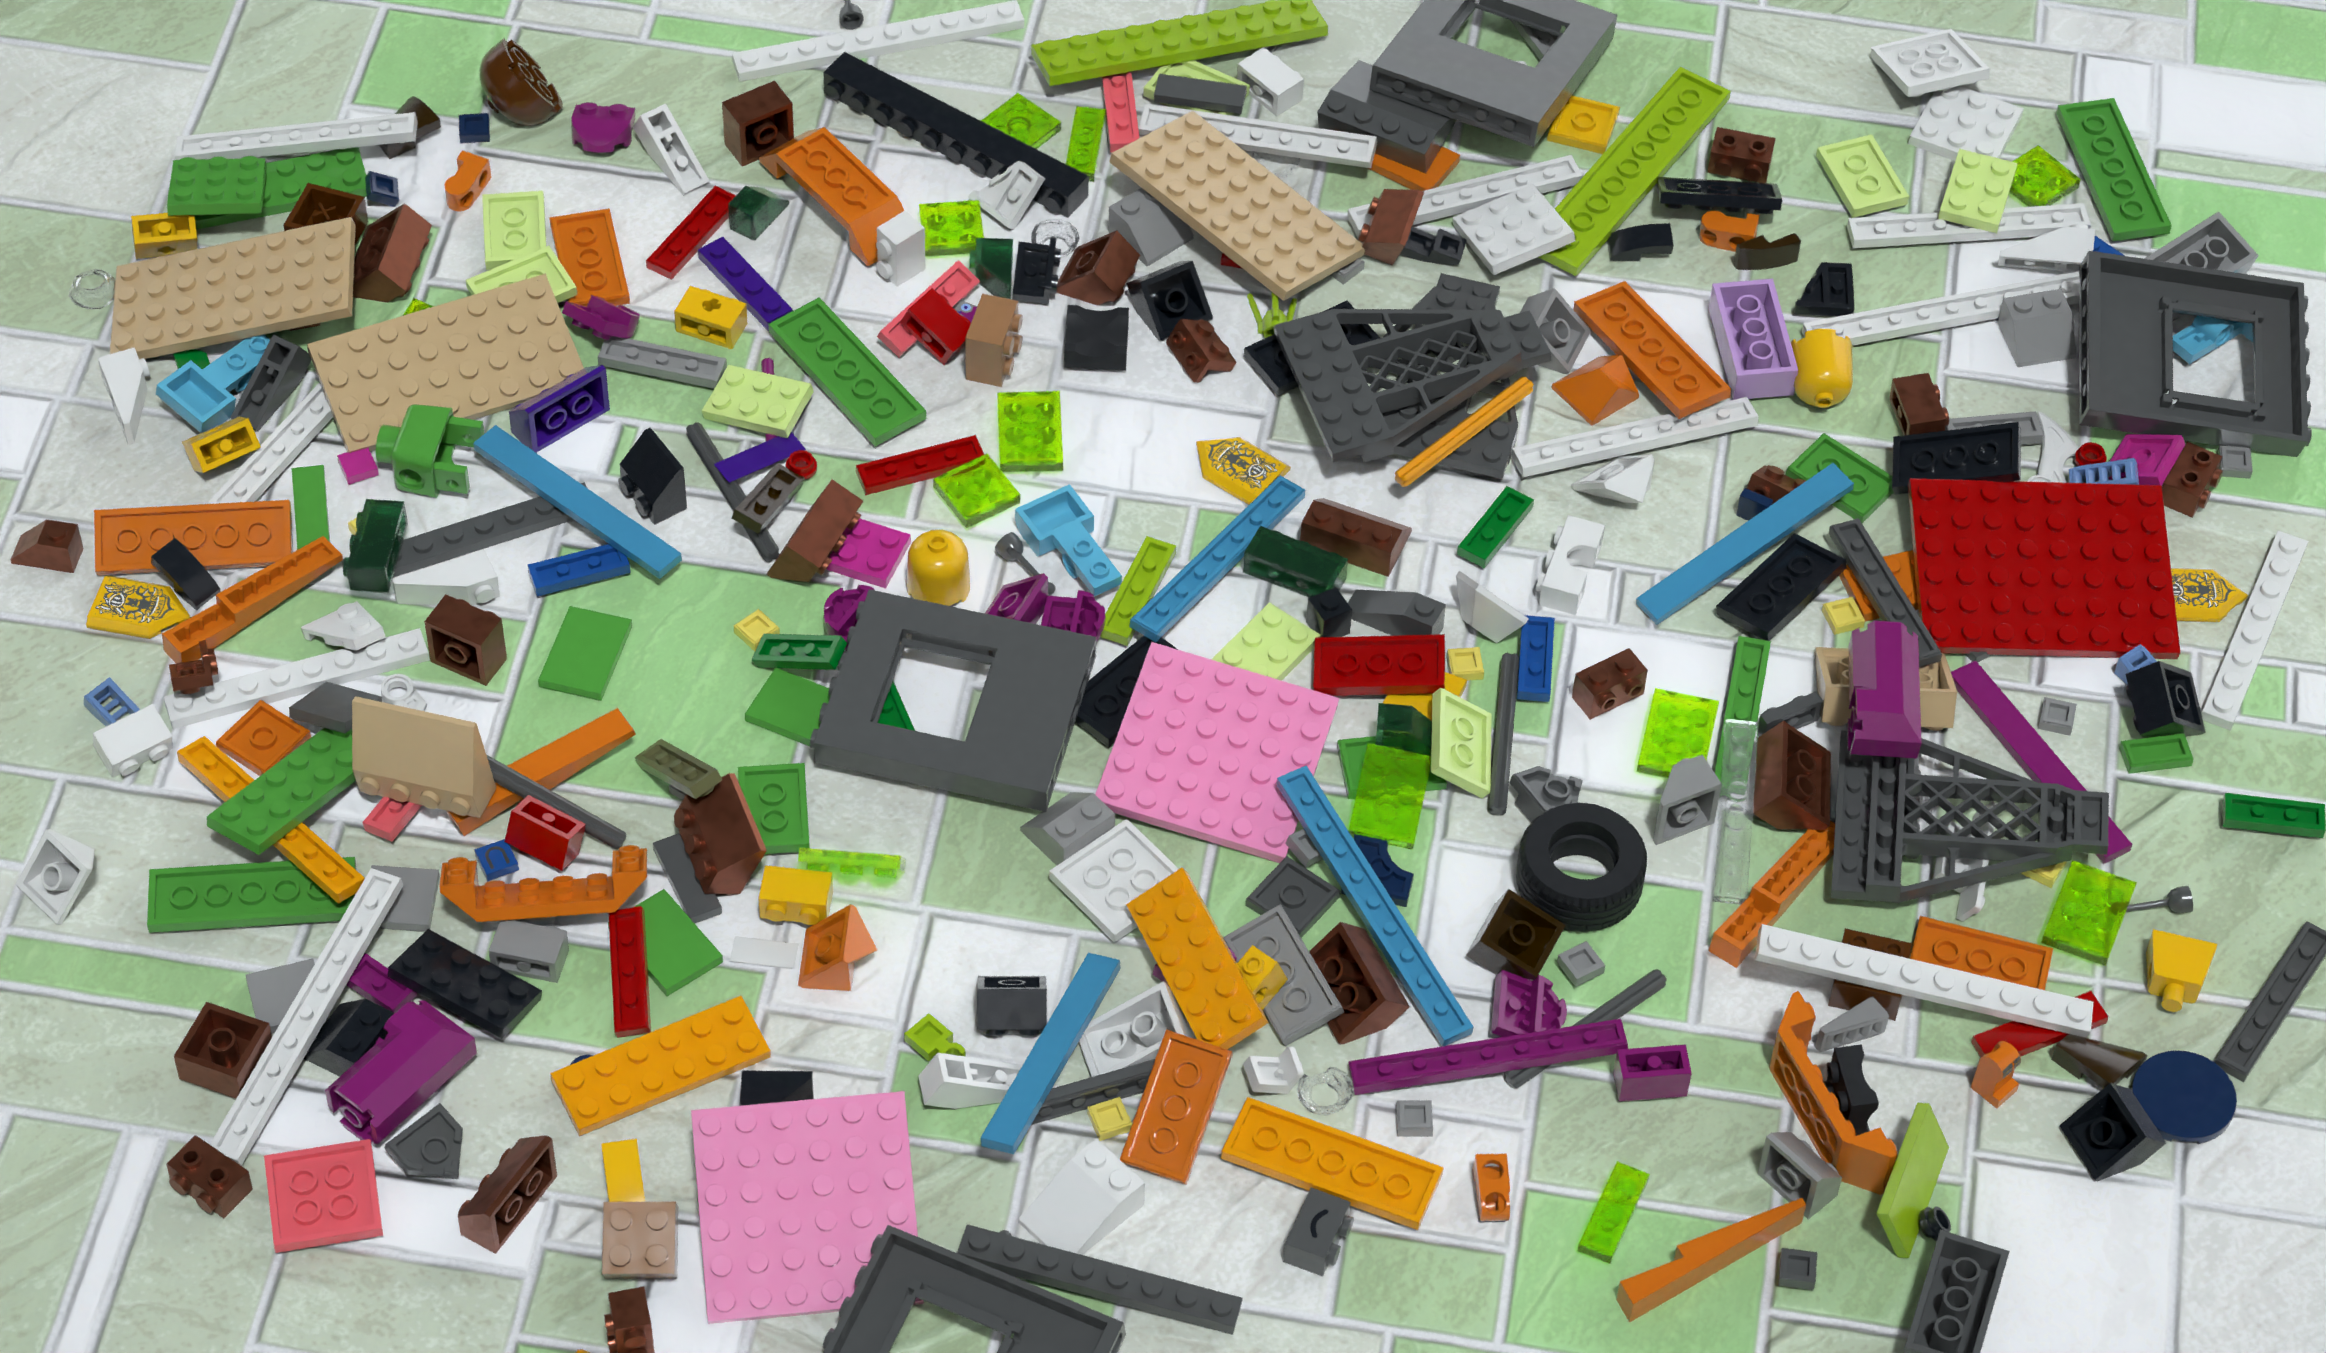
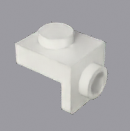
(1274, 1073)

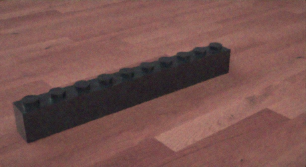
(950, 130)

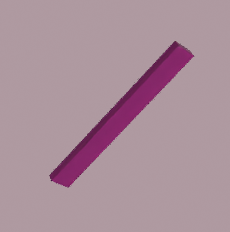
(2024, 742)
(1487, 1056)

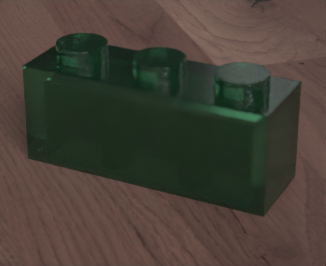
(376, 545)
(1293, 563)

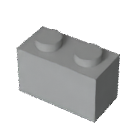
(529, 949)

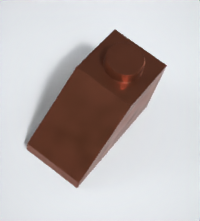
(50, 546)

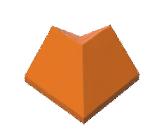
(1598, 388)
(833, 949)

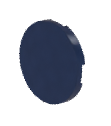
(2185, 1096)

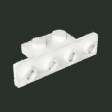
(1971, 896)

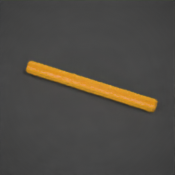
(1463, 431)

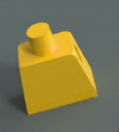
(2177, 967)

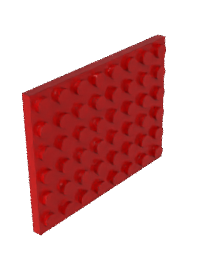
(2043, 568)

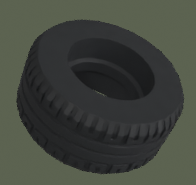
(1587, 832)

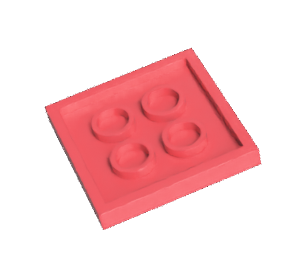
(323, 1195)

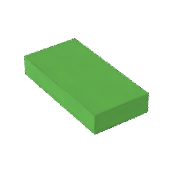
(2156, 753)

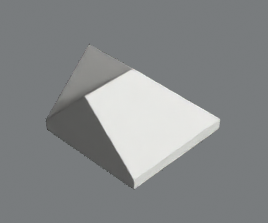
(1620, 480)
(1487, 611)
(56, 873)

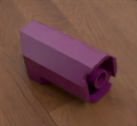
(1884, 691)
(400, 1071)

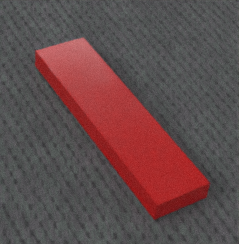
(691, 234)
(917, 465)
(629, 972)
(2029, 1038)

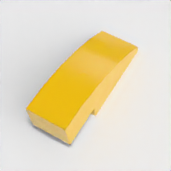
(623, 1171)

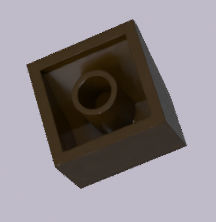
(1515, 937)

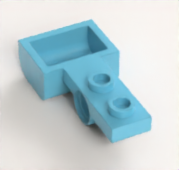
(2206, 335)
(204, 394)
(1065, 523)

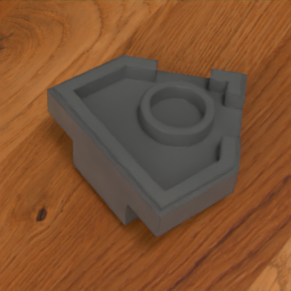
(1543, 791)
(429, 1145)

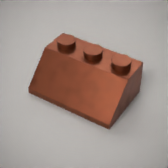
(389, 255)
(818, 535)
(1355, 535)
(1792, 780)
(720, 837)
(1359, 983)
(508, 1192)

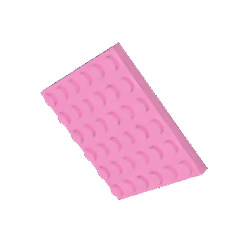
(1208, 749)
(798, 1200)

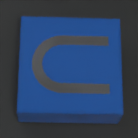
(496, 860)

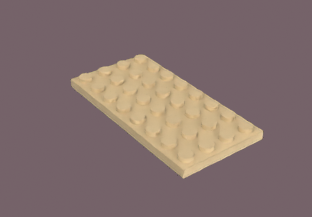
(1237, 205)
(235, 290)
(458, 355)

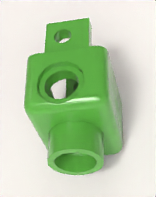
(424, 450)

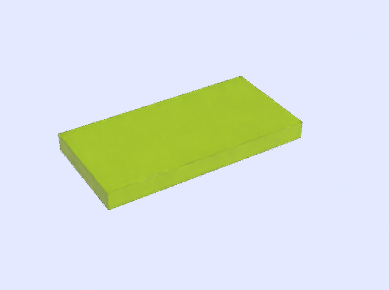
(1912, 1179)

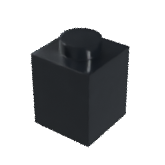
(1329, 614)

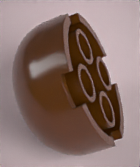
(517, 85)

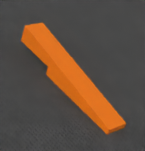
(249, 600)
(555, 763)
(1773, 895)
(1705, 1257)

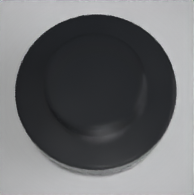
(1933, 1221)

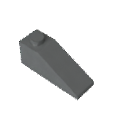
(272, 381)
(1398, 612)

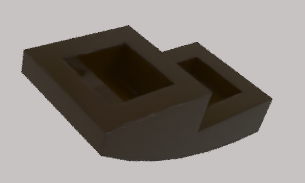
(1760, 254)

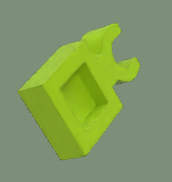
(932, 1037)

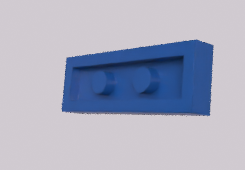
(577, 569)
(1536, 659)

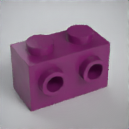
(1652, 1072)

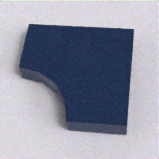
(1394, 879)

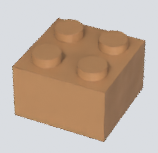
(993, 340)
(640, 1240)

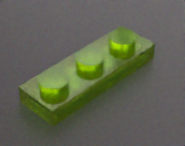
(1086, 140)
(1613, 1212)

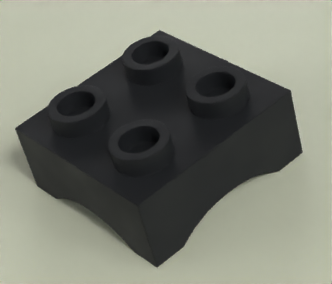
(1096, 338)
(1848, 1084)

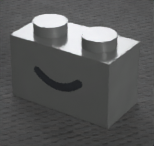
(1317, 1232)

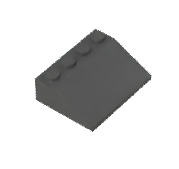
(1402, 129)

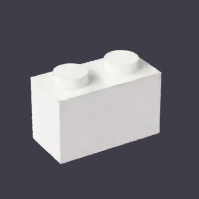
(1271, 81)
(900, 248)
(133, 741)

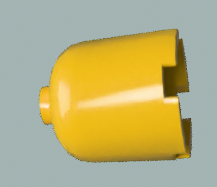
(1823, 367)
(938, 568)

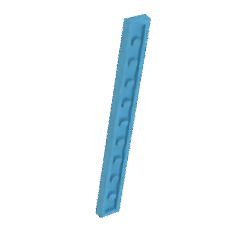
(1375, 906)

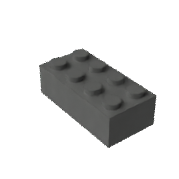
(1957, 1296)

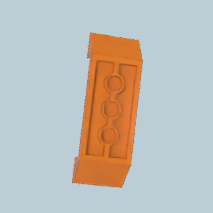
(838, 185)
(544, 898)
(1859, 1159)

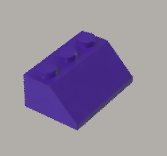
(561, 408)

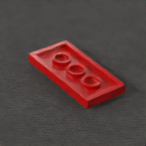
(1379, 665)

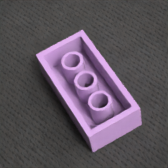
(1753, 339)

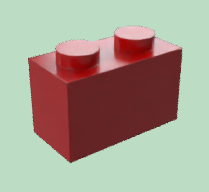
(937, 325)
(545, 832)

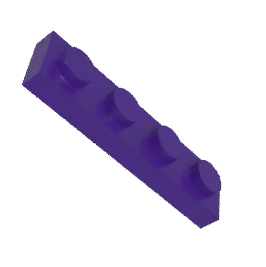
(743, 281)

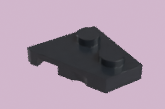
(1828, 292)

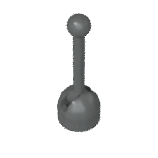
(854, 13)
(1011, 548)
(2178, 900)

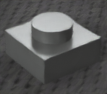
(1797, 1268)

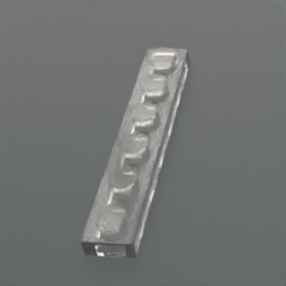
(1735, 811)

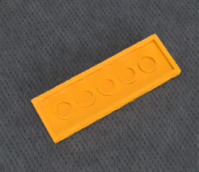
(1196, 962)
(660, 1065)
(1332, 1162)

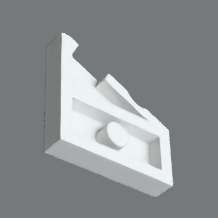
(1009, 193)
(347, 627)

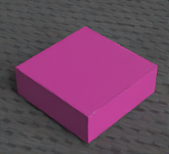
(357, 465)

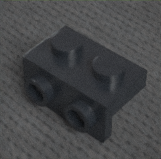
(1034, 272)

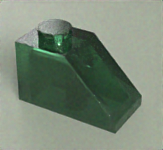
(754, 211)
(993, 265)
(1403, 729)

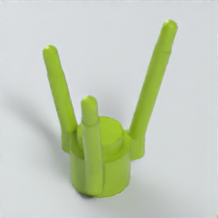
(1273, 316)

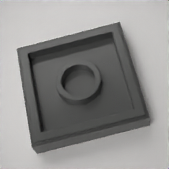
(329, 706)
(1298, 890)

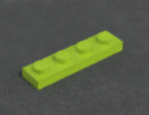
(1137, 588)

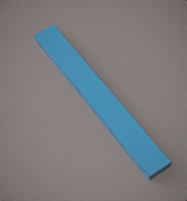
(577, 502)
(1744, 543)
(1215, 559)
(1050, 1054)

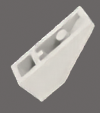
(670, 149)
(2055, 250)
(126, 386)
(464, 577)
(965, 1081)

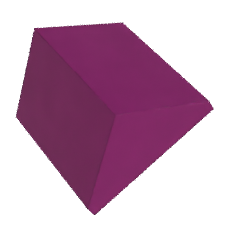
(1021, 599)

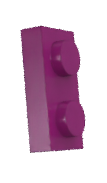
(373, 984)

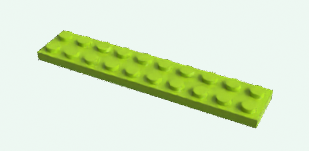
(1177, 40)
(1634, 163)

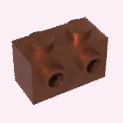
(1741, 155)
(1918, 404)
(2190, 479)
(1609, 683)
(209, 1177)
(629, 1322)

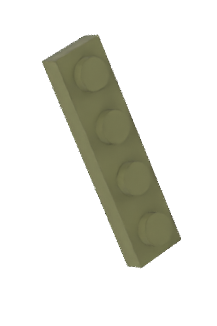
(679, 769)

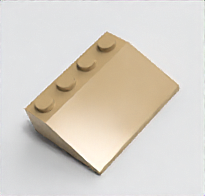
(1936, 690)
(420, 758)

